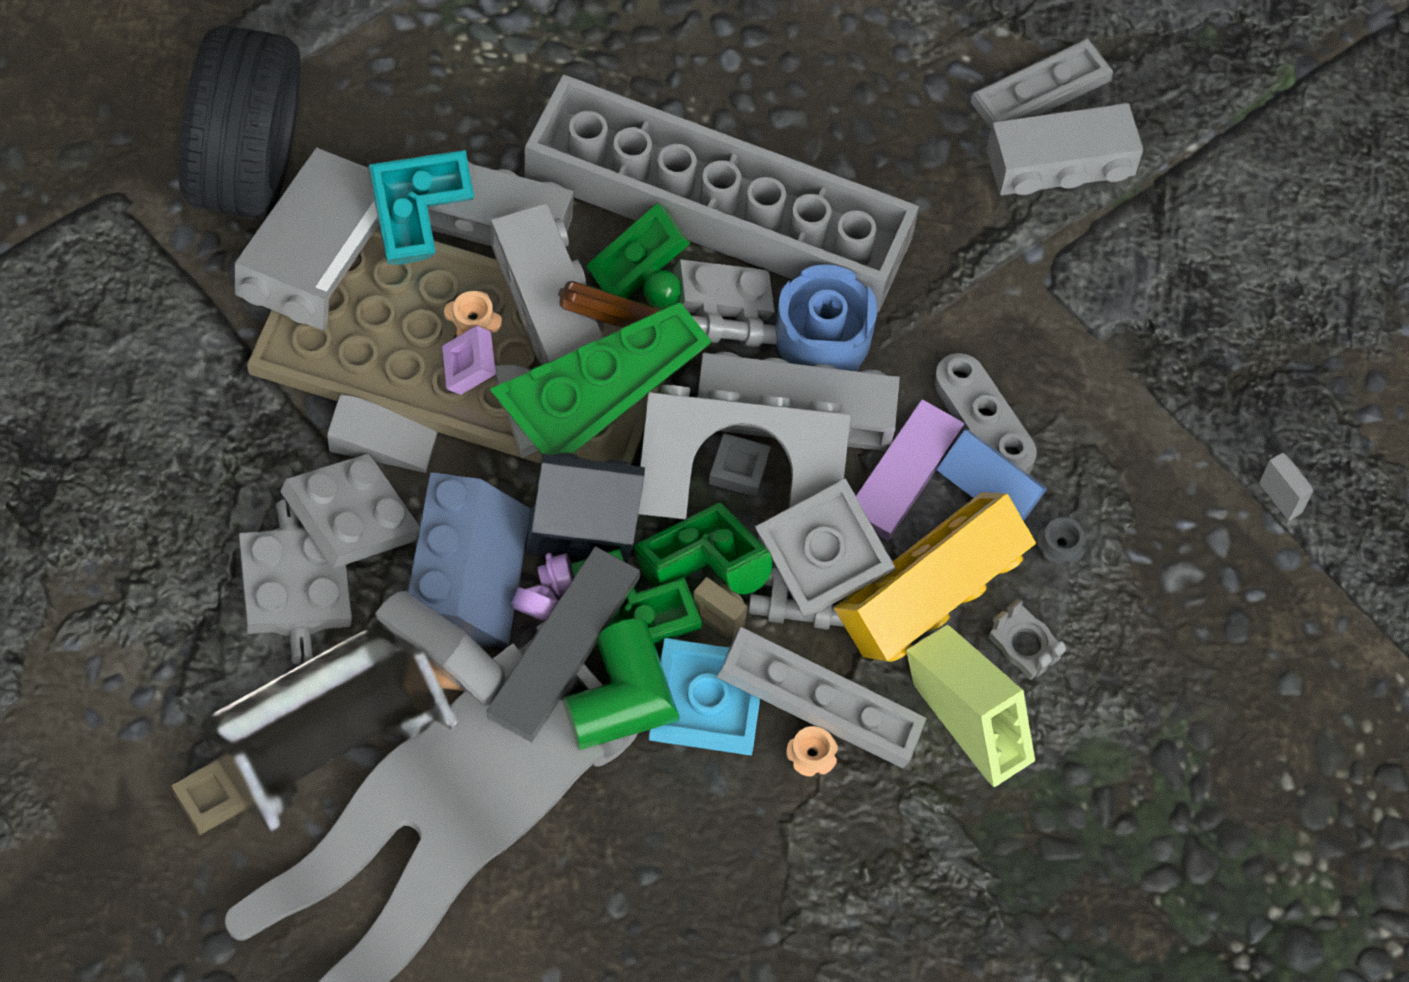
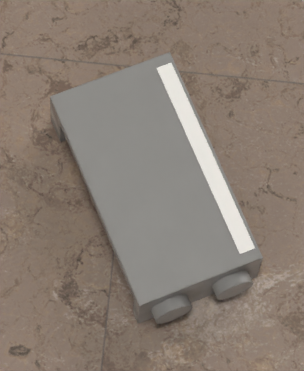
(309, 240)

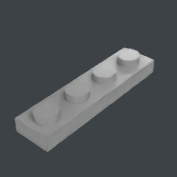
(821, 697)

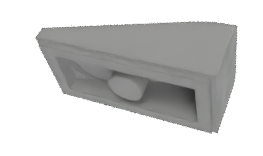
(388, 437)

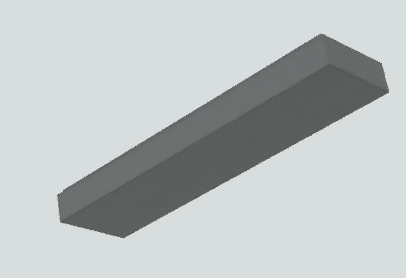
(563, 644)

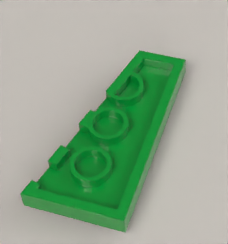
(588, 389)

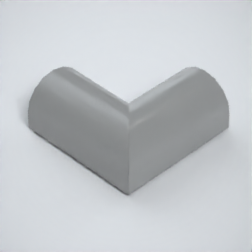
(443, 645)

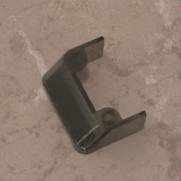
(320, 714)

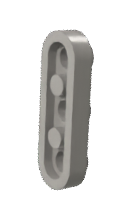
(977, 391)

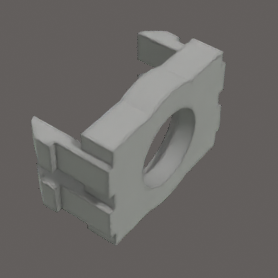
(1021, 620)

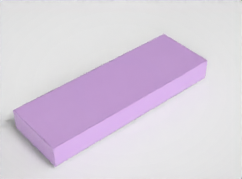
(907, 467)

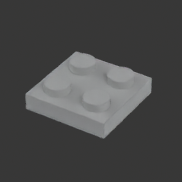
(350, 510)
(825, 548)

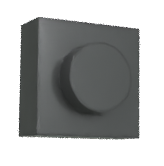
(739, 465)

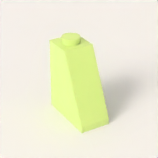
(974, 703)

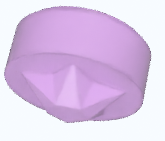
(535, 601)

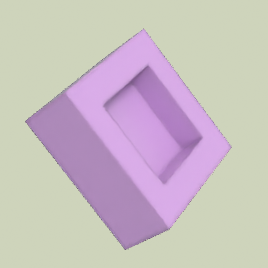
(468, 360)

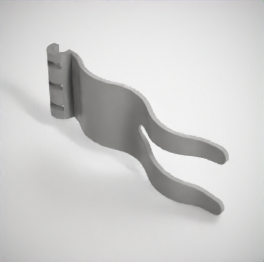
(467, 799)

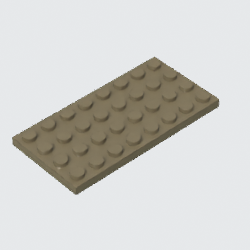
(389, 342)

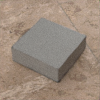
(1286, 486)

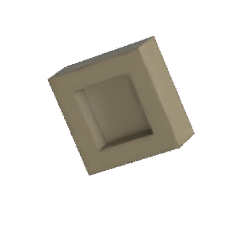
(720, 608)
(208, 797)

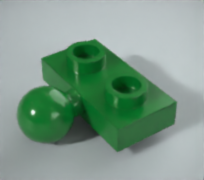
(639, 256)

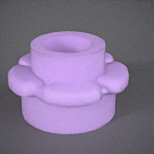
(556, 573)

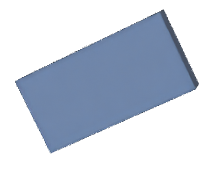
(981, 468)

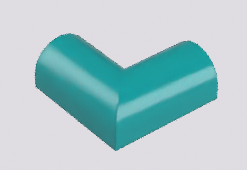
(405, 191)

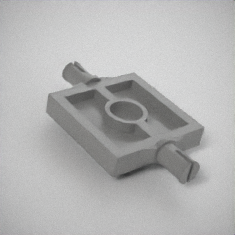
(291, 585)

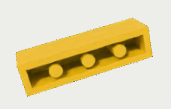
(936, 577)

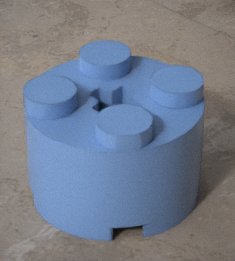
(825, 318)

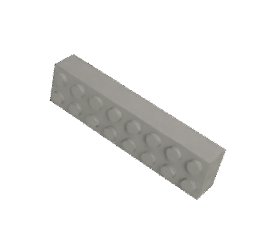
(717, 187)

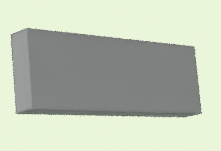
(1043, 84)

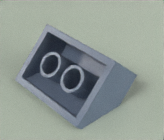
(470, 556)

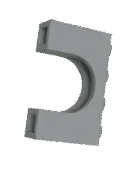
(680, 424)

